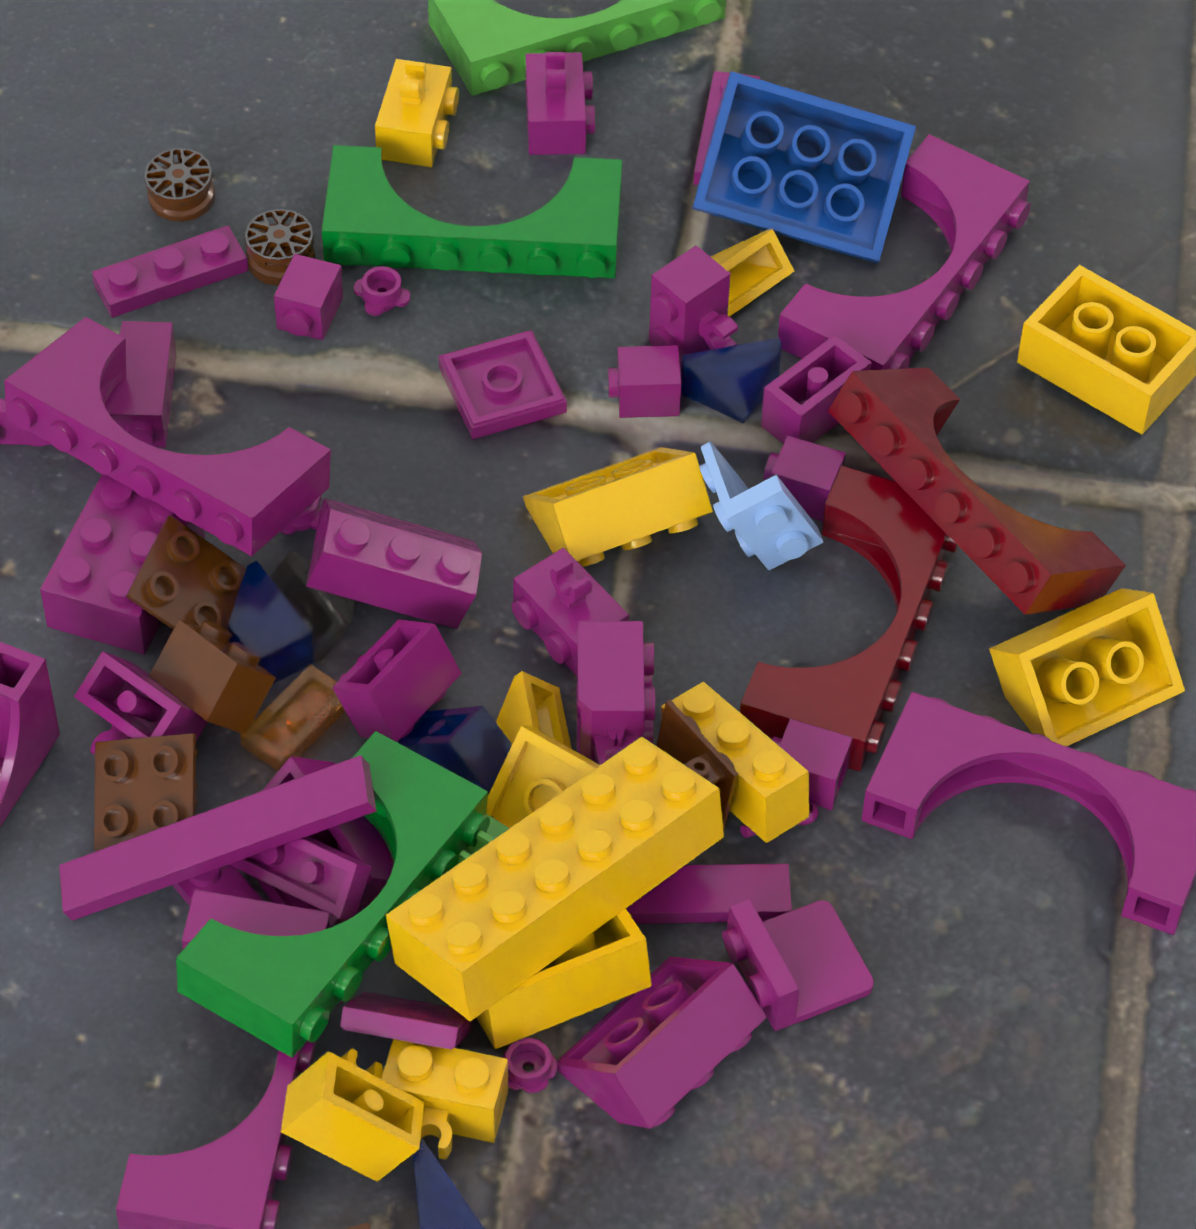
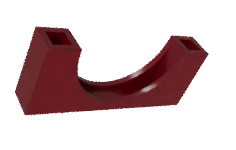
(1033, 563)
(851, 695)

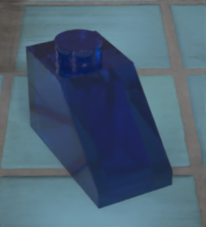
(270, 625)
(461, 742)

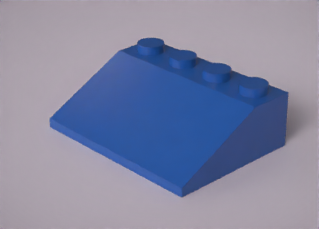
(803, 167)

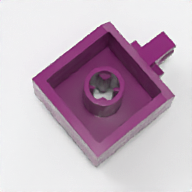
(613, 687)

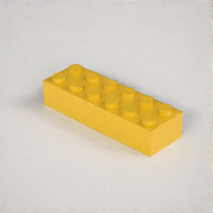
(555, 877)

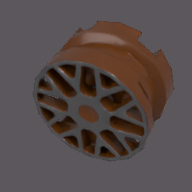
(189, 172)
(276, 243)

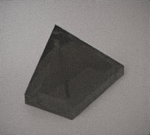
(321, 611)

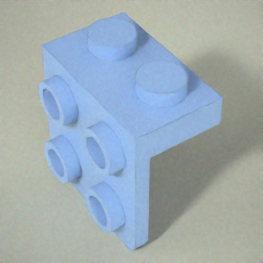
(764, 517)

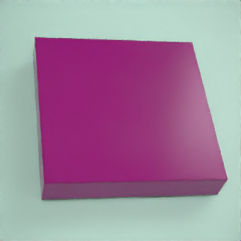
(502, 384)
(405, 1020)

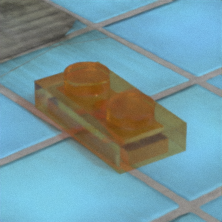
(294, 719)

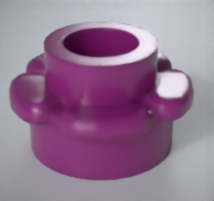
(529, 1052)

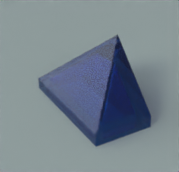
(731, 376)

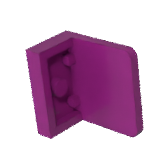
(796, 961)

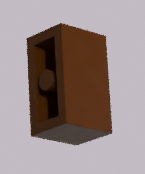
(213, 675)

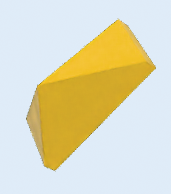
(753, 268)
(533, 704)

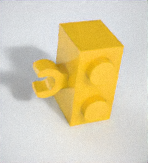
(415, 112)
(459, 1089)
(353, 1115)

